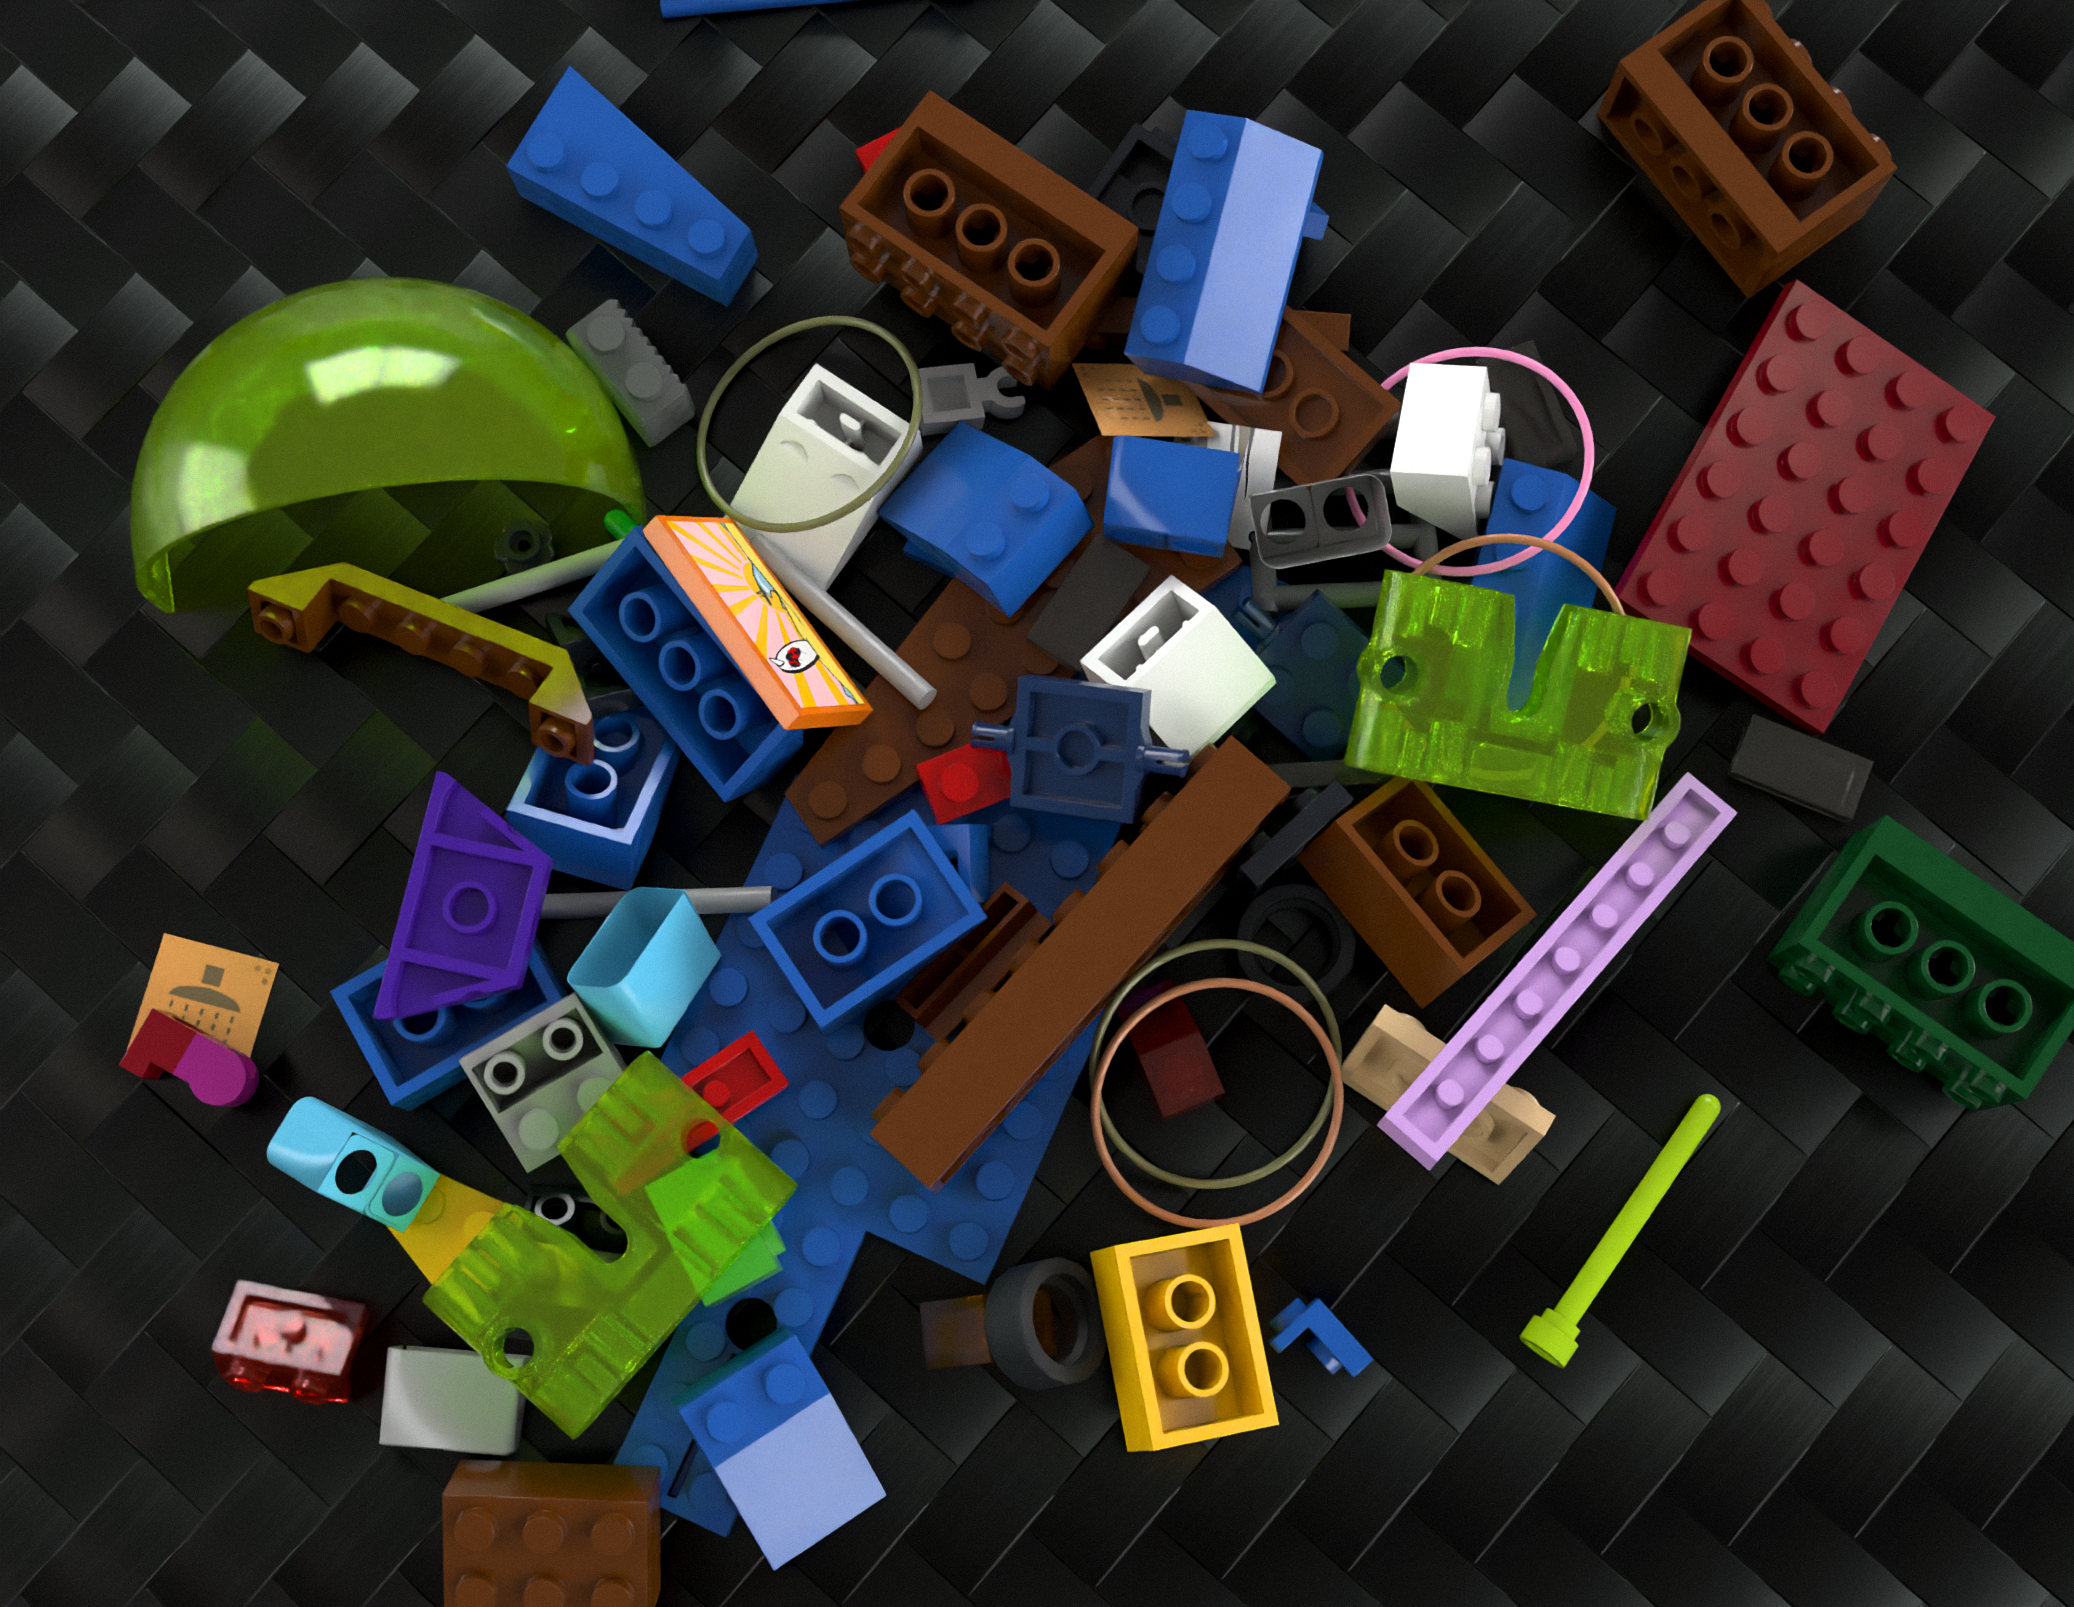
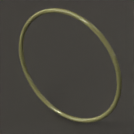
(872, 490)
(1147, 968)

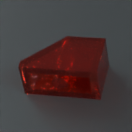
(1170, 1054)

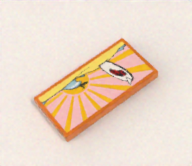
(757, 622)

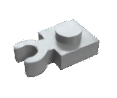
(957, 395)

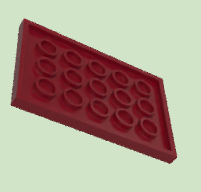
(1804, 507)

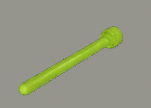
(1555, 1331)

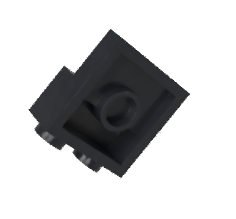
(1136, 183)

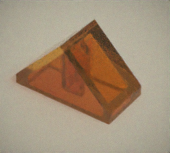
(957, 1334)

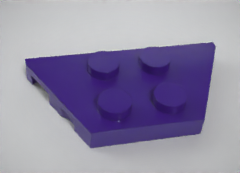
(464, 909)

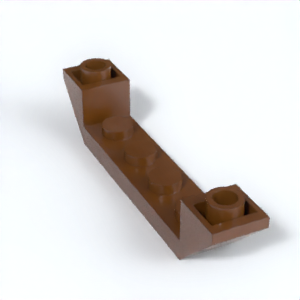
(306, 603)

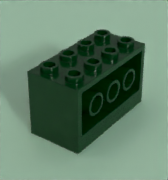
(1933, 966)

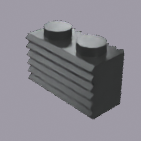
(632, 372)

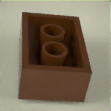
(1416, 886)
(551, 1535)

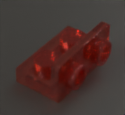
(289, 1342)

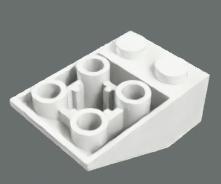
(817, 459)

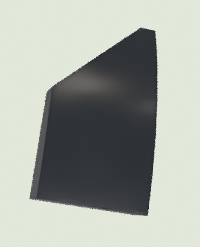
(600, 681)

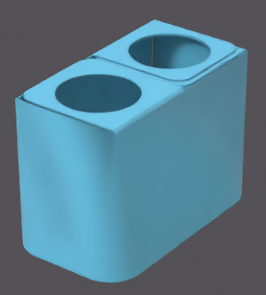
(644, 966)
(317, 1139)

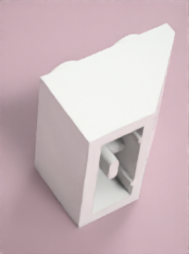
(1448, 447)
(1191, 662)

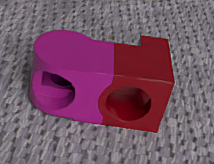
(210, 1066)

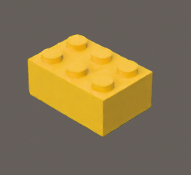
(1183, 1338)

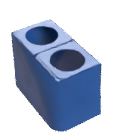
(1170, 495)

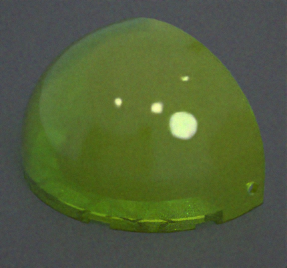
(363, 394)

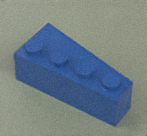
(623, 188)

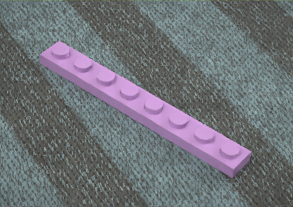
(1555, 972)

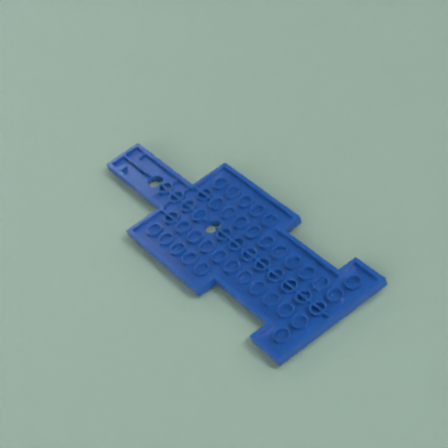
(823, 1118)

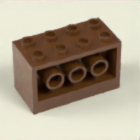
(1745, 139)
(989, 242)

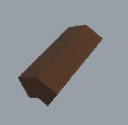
(978, 961)

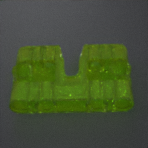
(1568, 739)
(599, 1318)

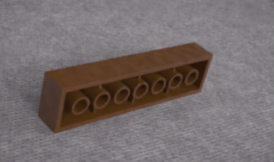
(1080, 966)

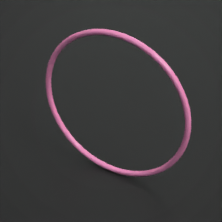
(1579, 497)

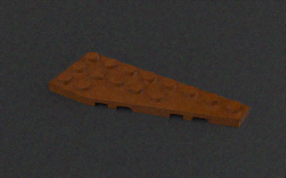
(974, 664)

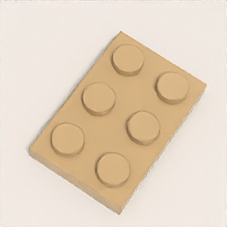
(1394, 1056)

